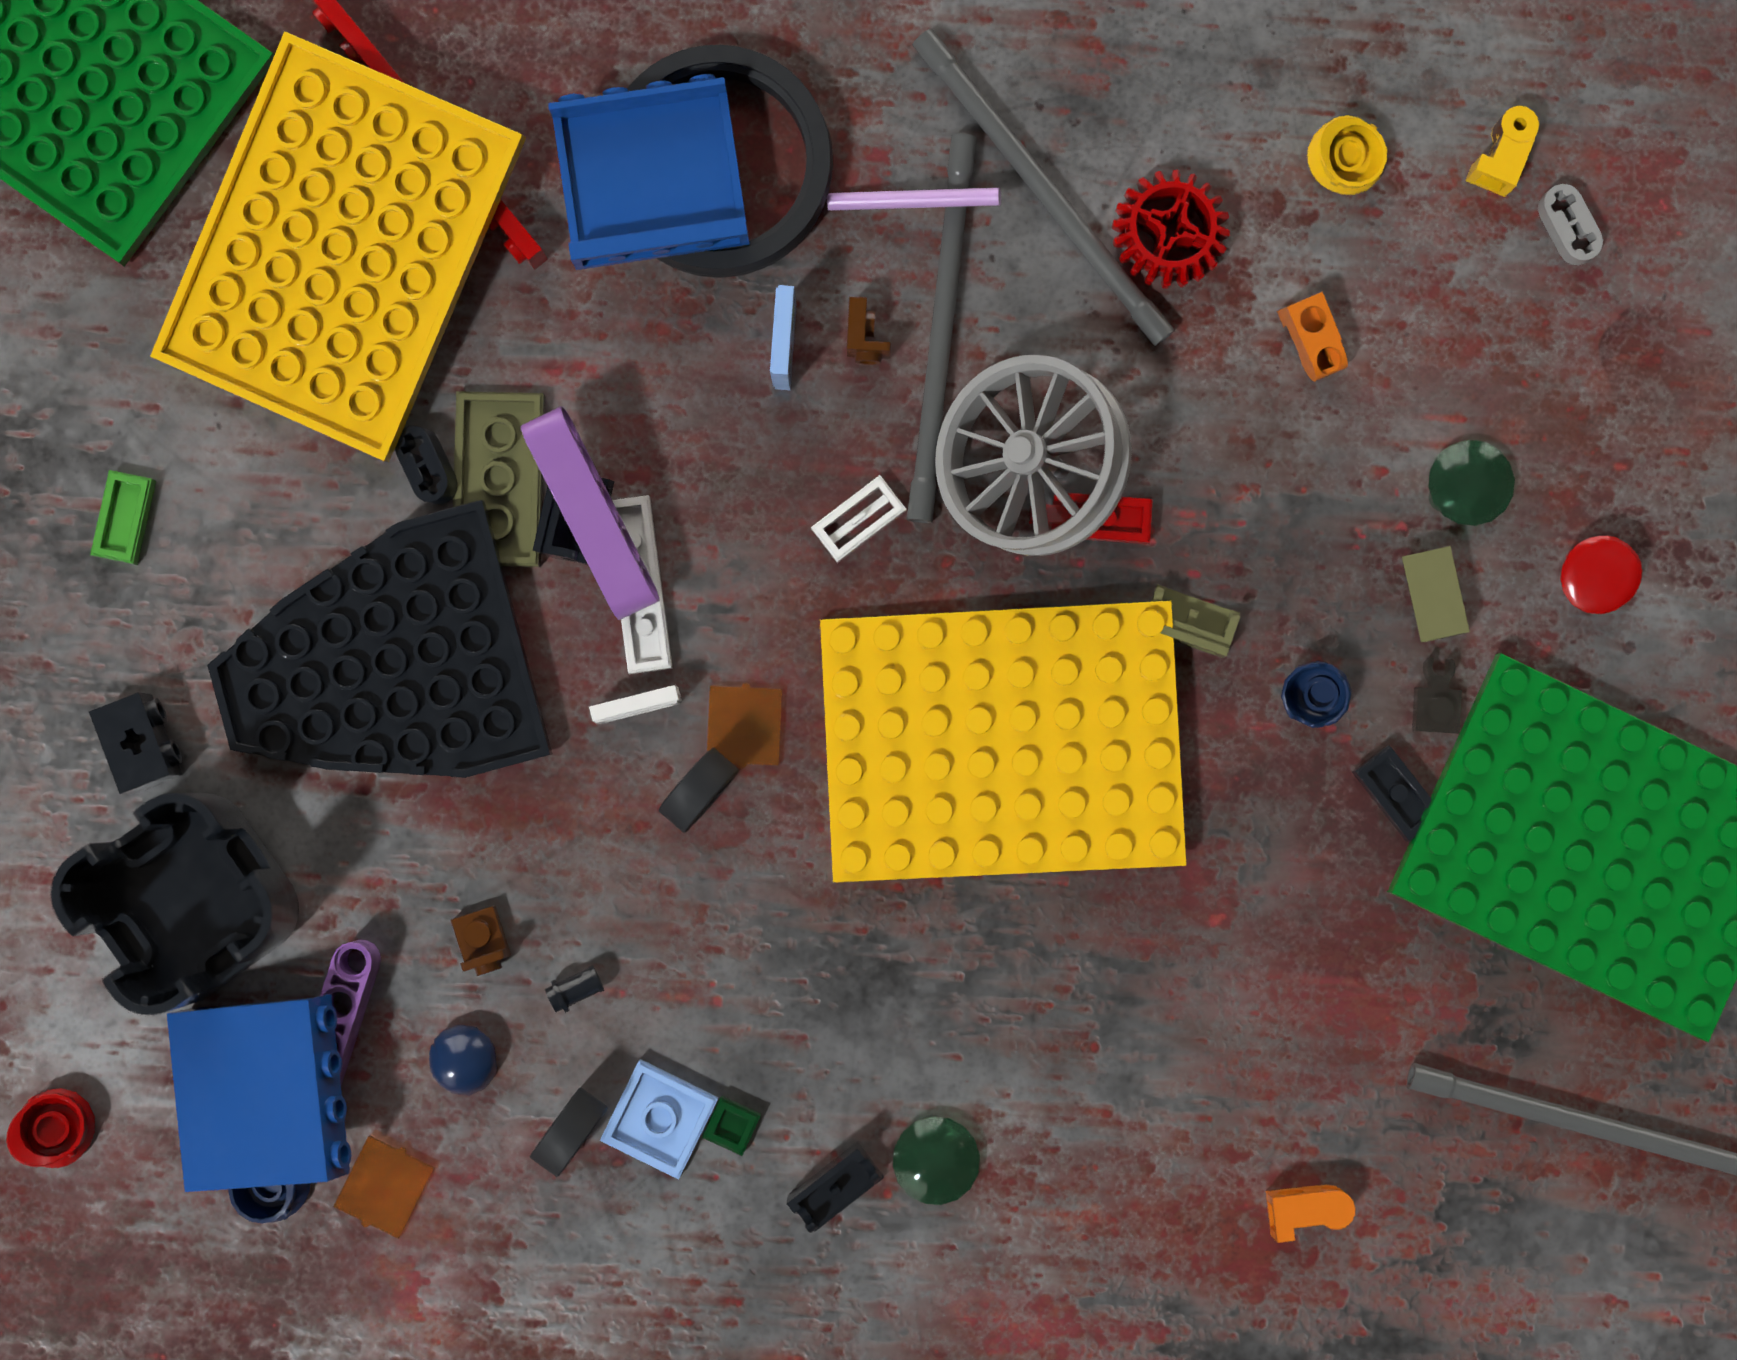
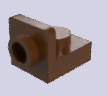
(861, 325)
(481, 940)

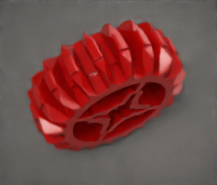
(1155, 225)

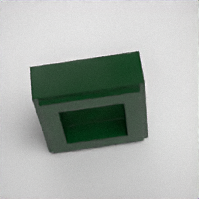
(731, 1125)

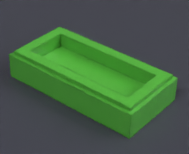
(123, 517)

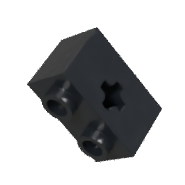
(118, 729)

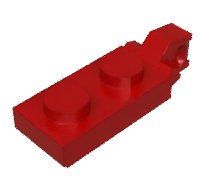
(1127, 523)

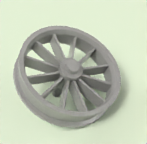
(1032, 455)

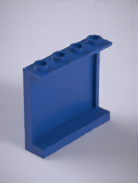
(649, 172)
(259, 1094)

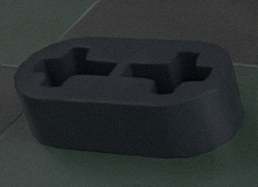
(432, 460)

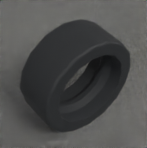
(698, 790)
(568, 1132)

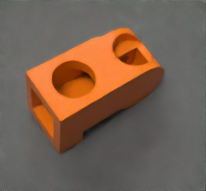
(1315, 336)
(1306, 1208)

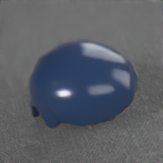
(1316, 694)
(463, 1060)

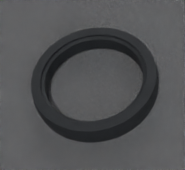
(782, 84)

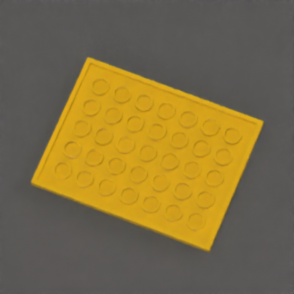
(337, 246)
(1002, 742)

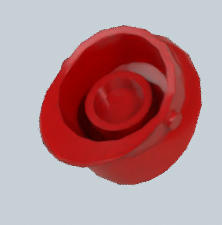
(1601, 574)
(51, 1129)

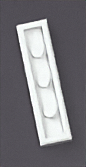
(646, 630)

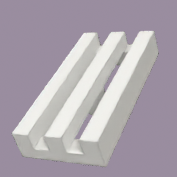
(829, 541)
(635, 705)

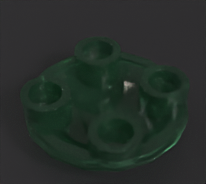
(1471, 482)
(936, 1160)

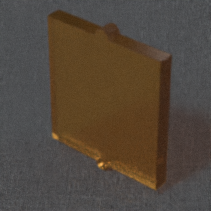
(745, 724)
(384, 1187)

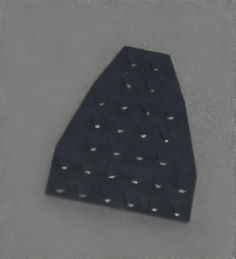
(391, 661)

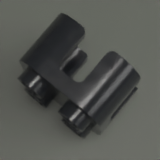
(177, 901)

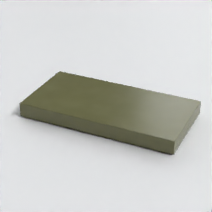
(500, 469)

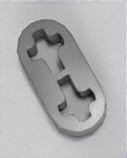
(1579, 222)

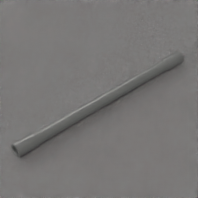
(944, 65)
(923, 484)
(1447, 1085)

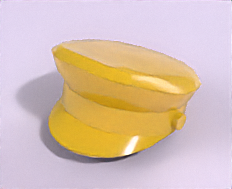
(1347, 155)

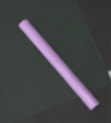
(914, 199)

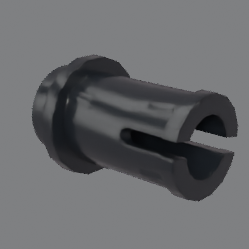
(574, 989)

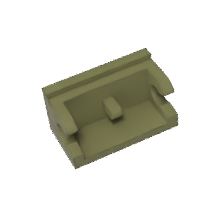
(1435, 594)
(1198, 622)

